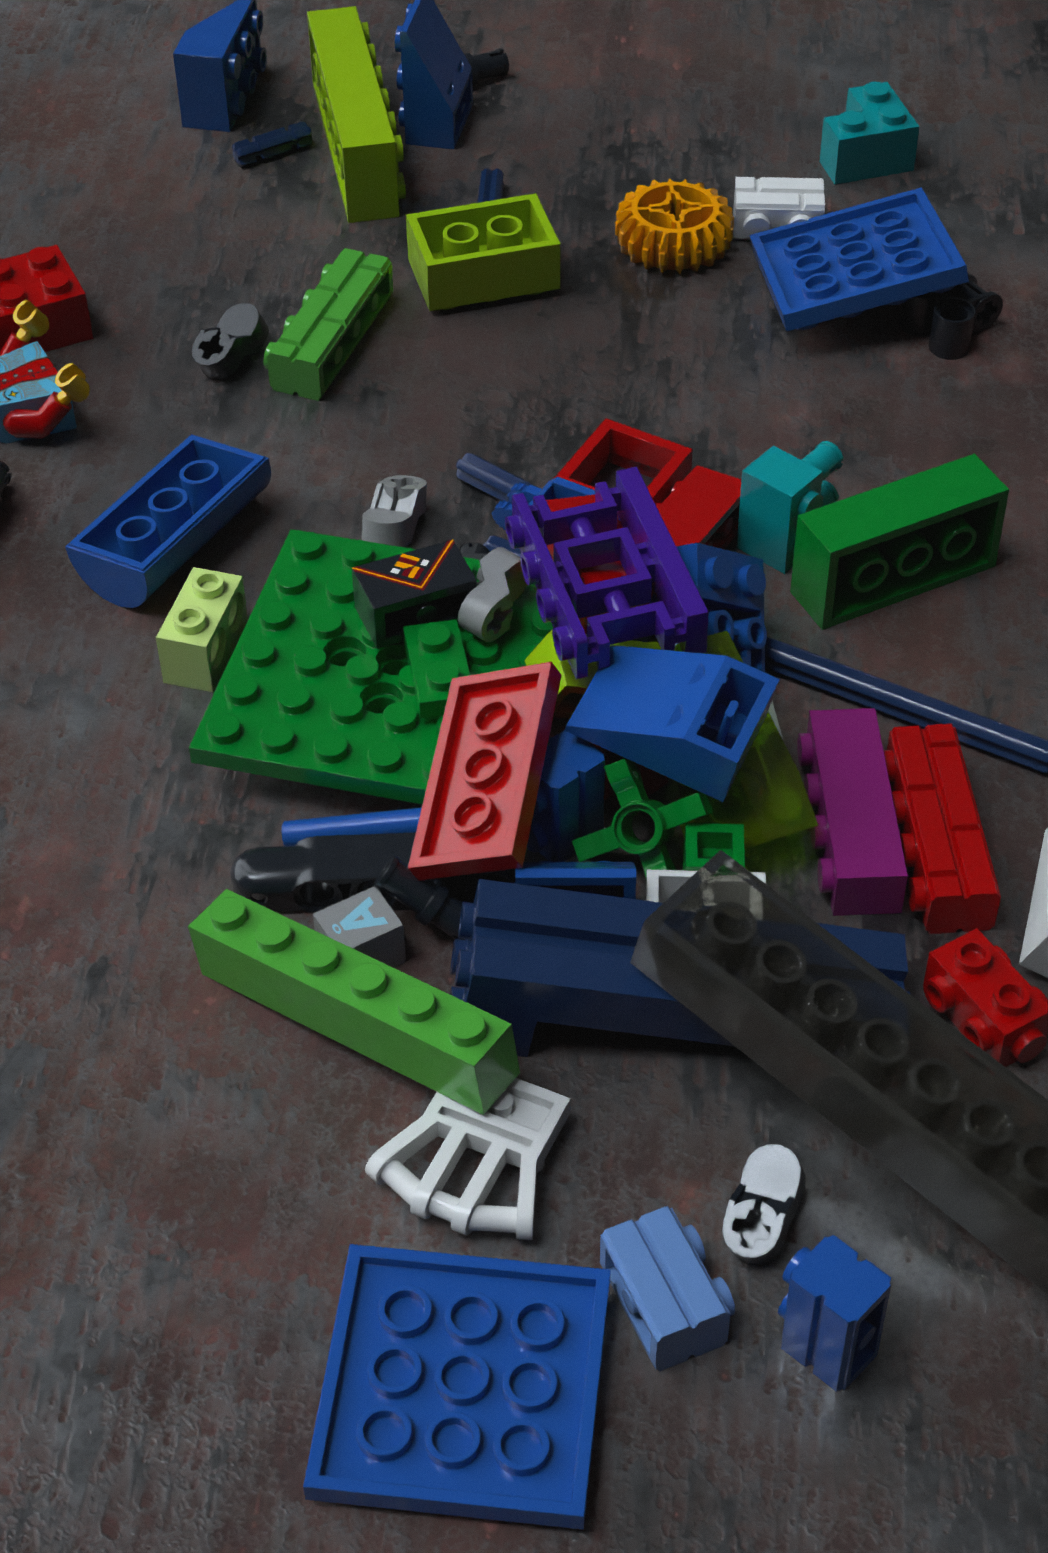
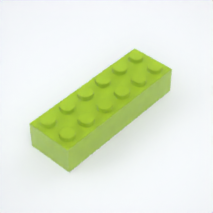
(356, 114)

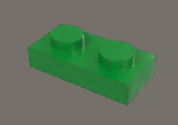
(434, 658)

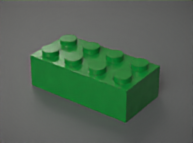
(898, 540)

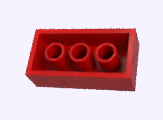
(53, 288)

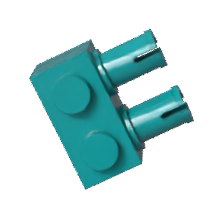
(775, 493)

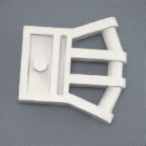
(513, 1131)

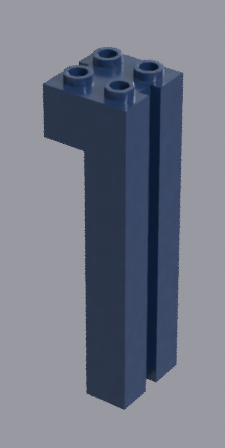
(568, 960)

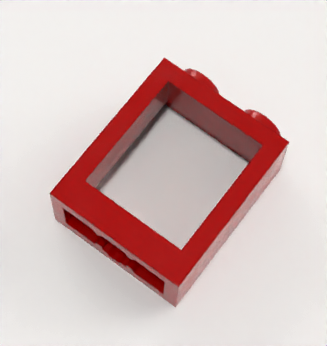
(630, 448)

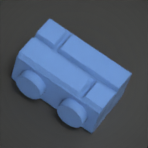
(667, 1287)

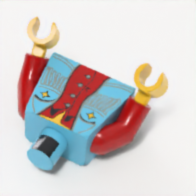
(32, 392)

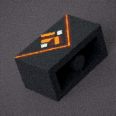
(411, 590)

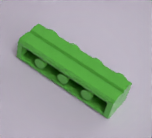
(329, 324)

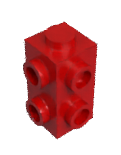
(987, 998)

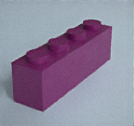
(854, 812)

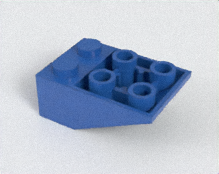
(219, 66)
(432, 77)
(733, 594)
(676, 713)

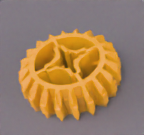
(674, 225)

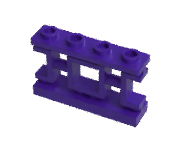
(589, 538)

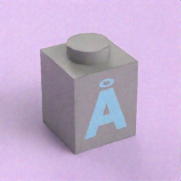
(365, 925)

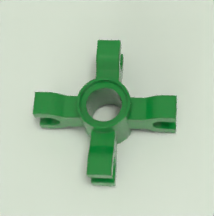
(632, 797)

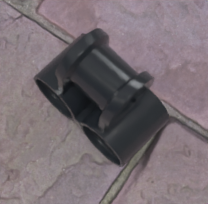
(951, 317)

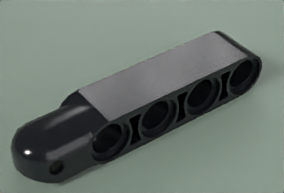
(333, 868)

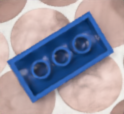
(166, 519)

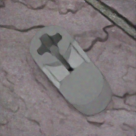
(395, 510)
(488, 606)

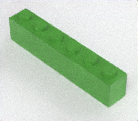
(356, 1000)

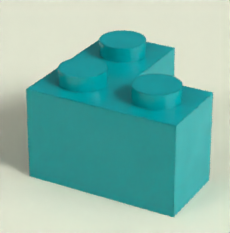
(870, 137)

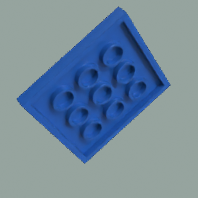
(857, 259)
(461, 1387)

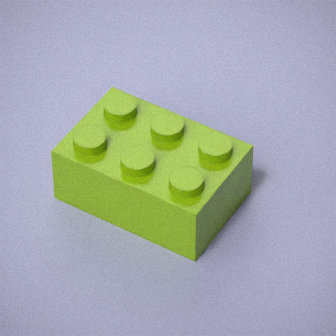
(483, 252)

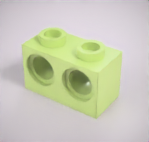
(202, 629)

